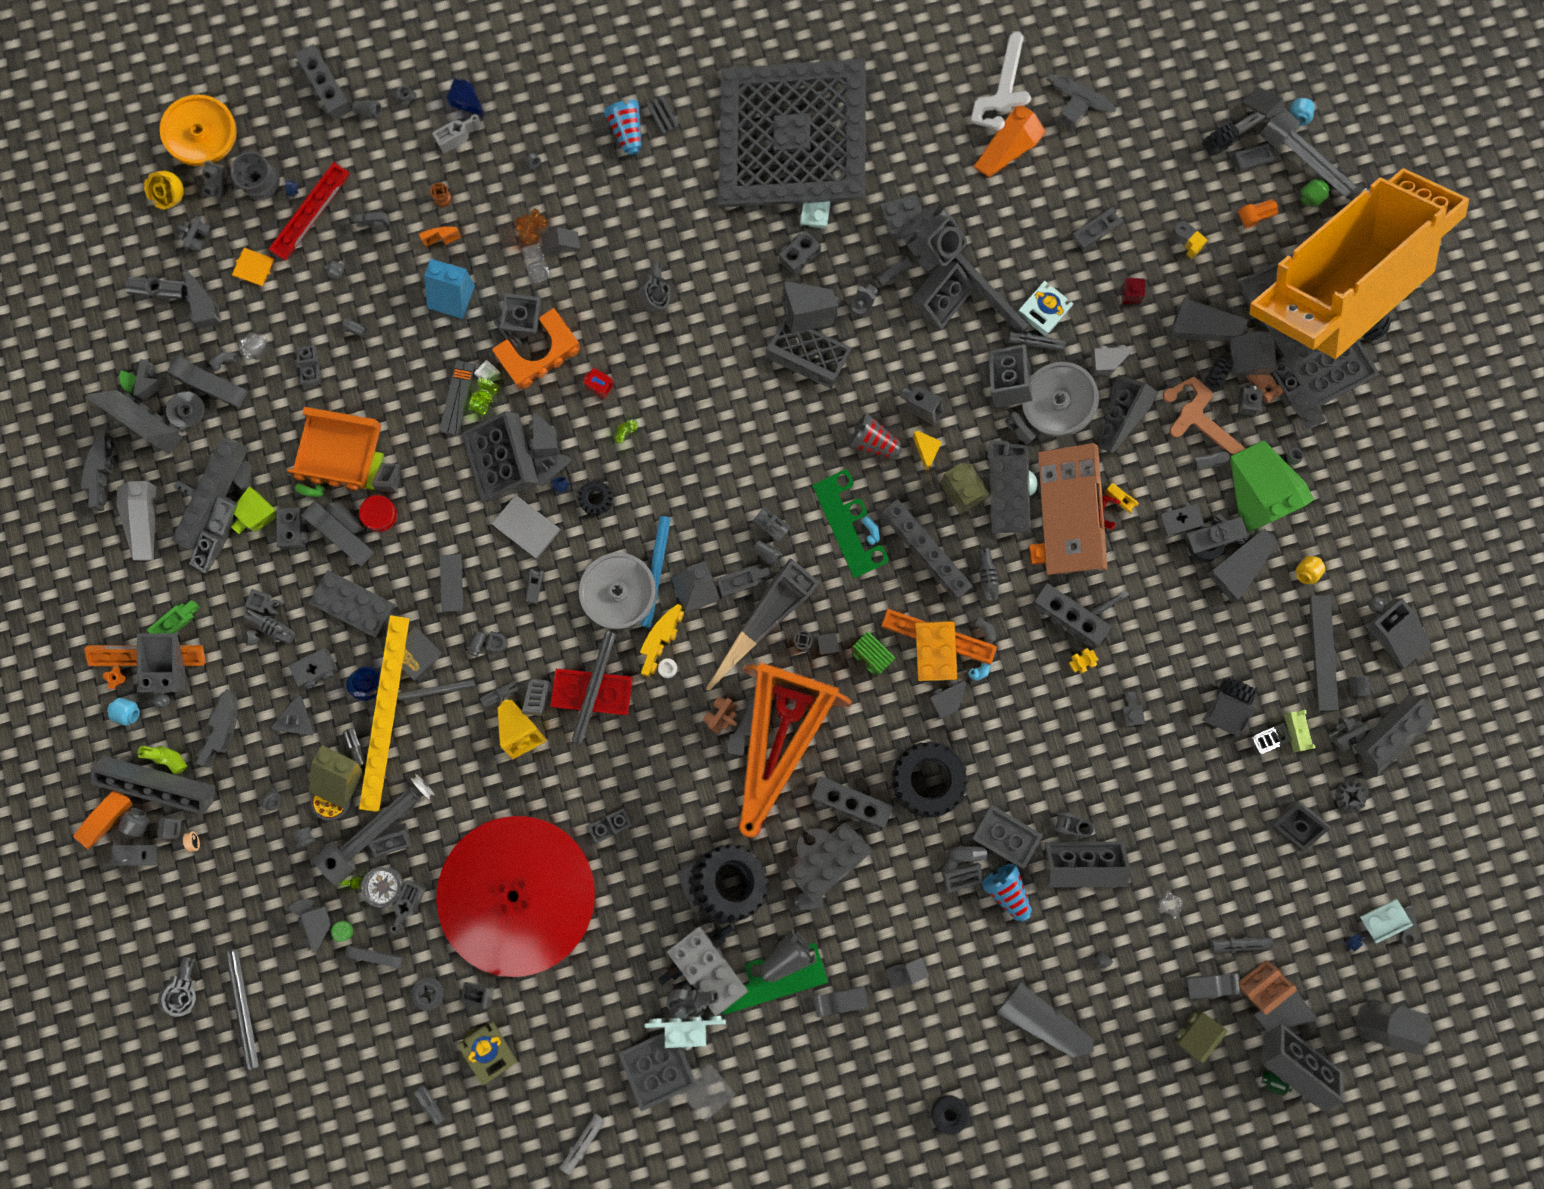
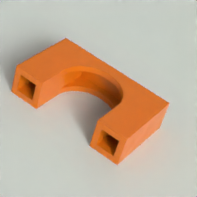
(524, 371)

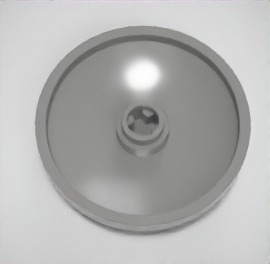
(1062, 399)
(617, 591)

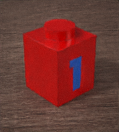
(598, 383)

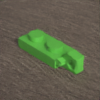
(175, 618)

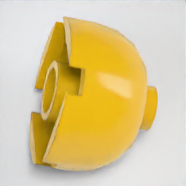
(164, 189)

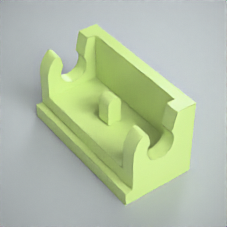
(1298, 731)

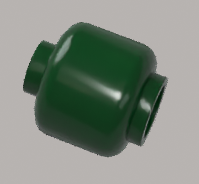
(1274, 1084)

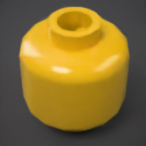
(1310, 570)

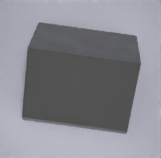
(1301, 825)

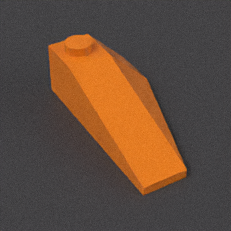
(1018, 135)

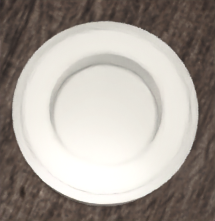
(667, 668)

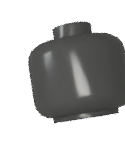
(334, 270)

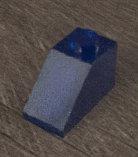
(463, 97)

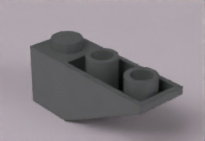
(203, 308)

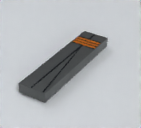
(457, 398)

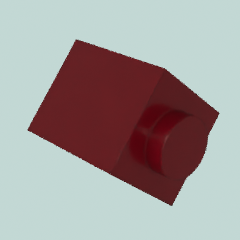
(1133, 290)

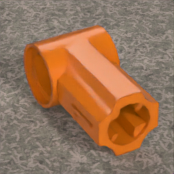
(1253, 214)

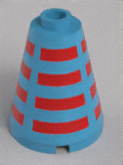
(625, 124)
(1008, 891)

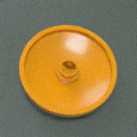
(198, 130)

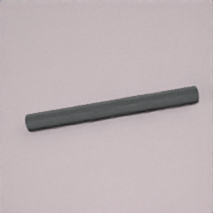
(593, 687)
(242, 1009)

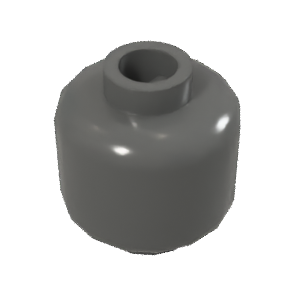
(133, 823)

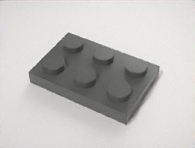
(1007, 837)

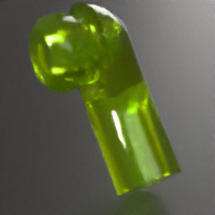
(624, 429)

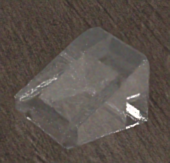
(1170, 904)

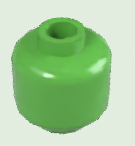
(1314, 193)

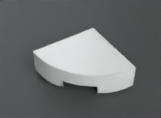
(487, 371)

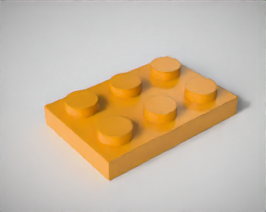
(936, 650)

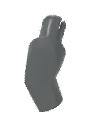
(963, 854)

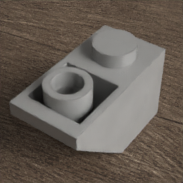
(1107, 360)

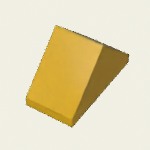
(927, 448)

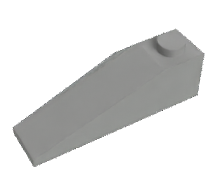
(137, 512)

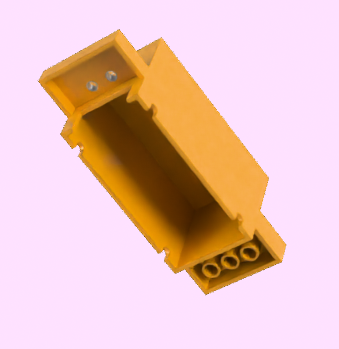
(1361, 263)

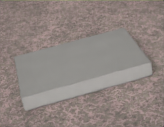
(526, 527)

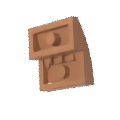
(1266, 987)

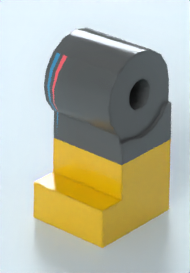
(1189, 237)

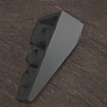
(1127, 406)

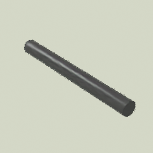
(436, 690)

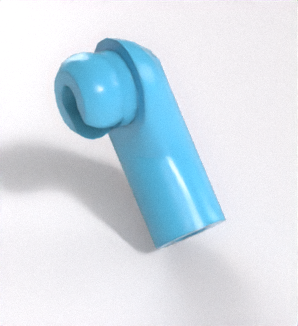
(873, 528)
(980, 672)

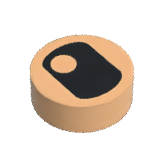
(191, 842)

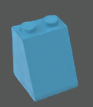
(447, 288)

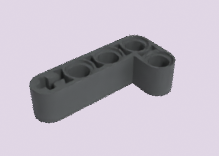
(206, 382)
(337, 533)

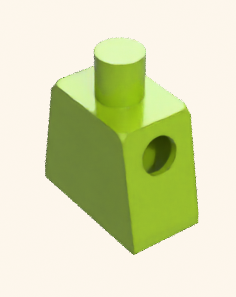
(253, 512)

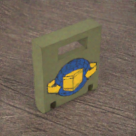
(485, 1049)

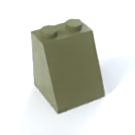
(964, 487)
(334, 776)

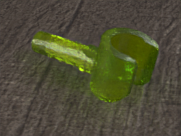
(354, 882)

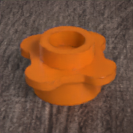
(120, 677)

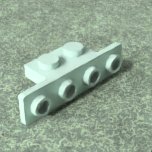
(685, 1033)

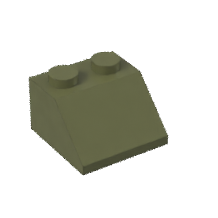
(1200, 1036)

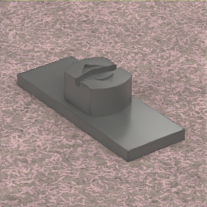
(1217, 535)
(451, 583)

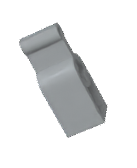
(448, 136)

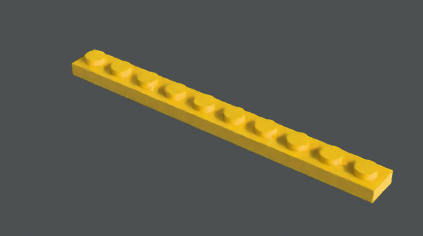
(384, 713)

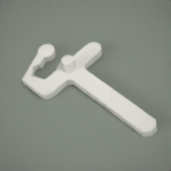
(1004, 98)

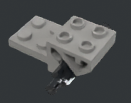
(705, 966)

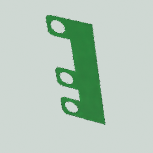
(841, 524)
(762, 991)

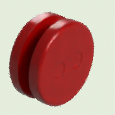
(378, 513)

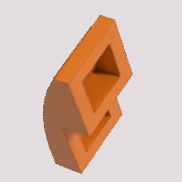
(447, 234)

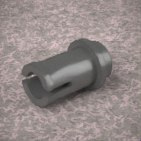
(356, 328)
(476, 644)

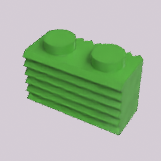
(872, 654)

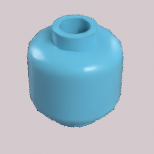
(1303, 110)
(123, 711)

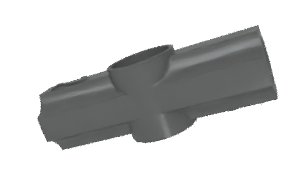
(146, 287)

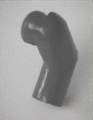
(220, 358)

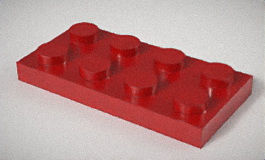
(571, 688)

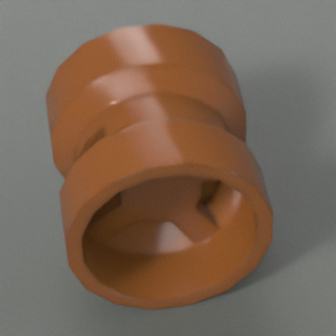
(440, 194)

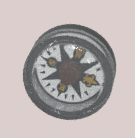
(382, 886)

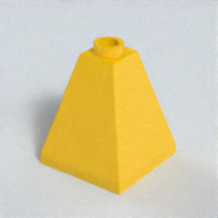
(517, 731)

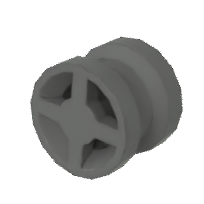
(303, 837)

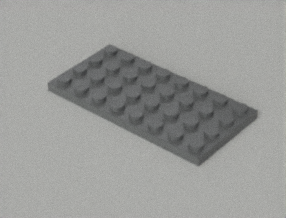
(1320, 373)

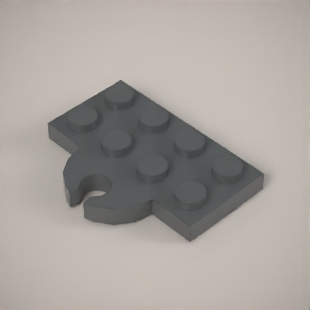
(827, 859)

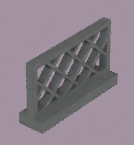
(805, 367)

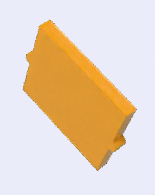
(253, 267)

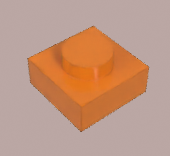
(1037, 553)

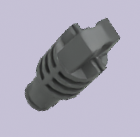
(988, 575)
(270, 627)

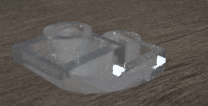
(535, 263)

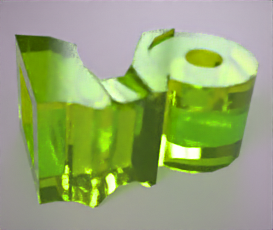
(481, 399)

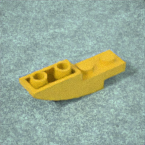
(662, 632)

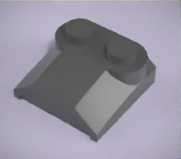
(520, 314)

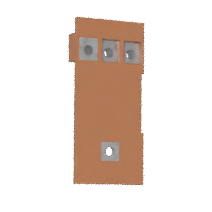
(1072, 509)

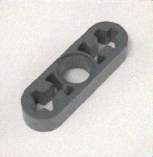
(374, 956)

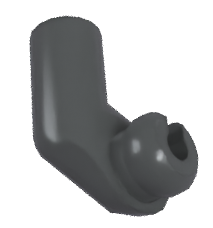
(989, 631)

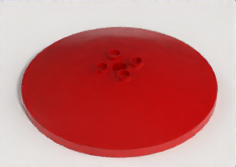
(552, 903)

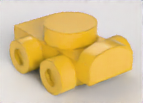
(1080, 663)

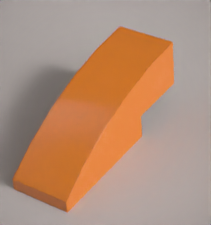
(102, 819)

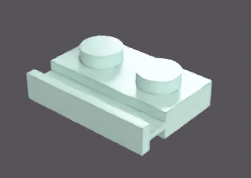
(815, 214)
(1386, 920)

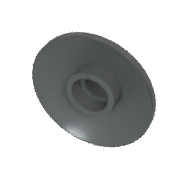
(179, 404)

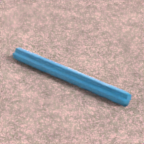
(657, 562)

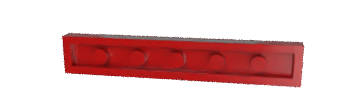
(309, 211)

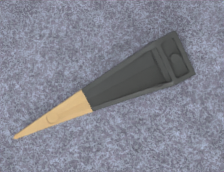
(783, 595)

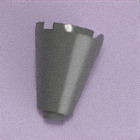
(787, 958)

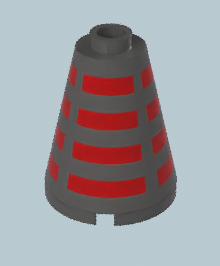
(874, 438)

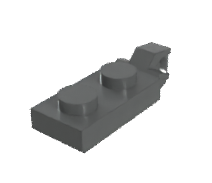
(741, 580)

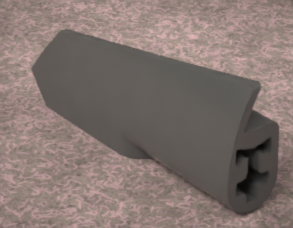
(1045, 1022)

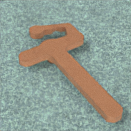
(1193, 414)

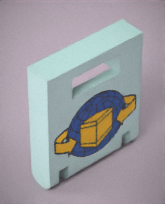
(1047, 304)

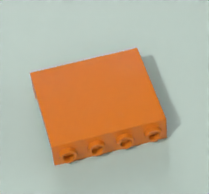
(336, 449)

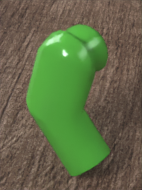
(309, 492)

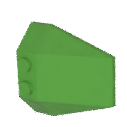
(1265, 486)

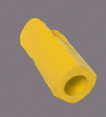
(1114, 491)

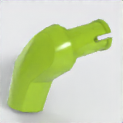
(164, 756)

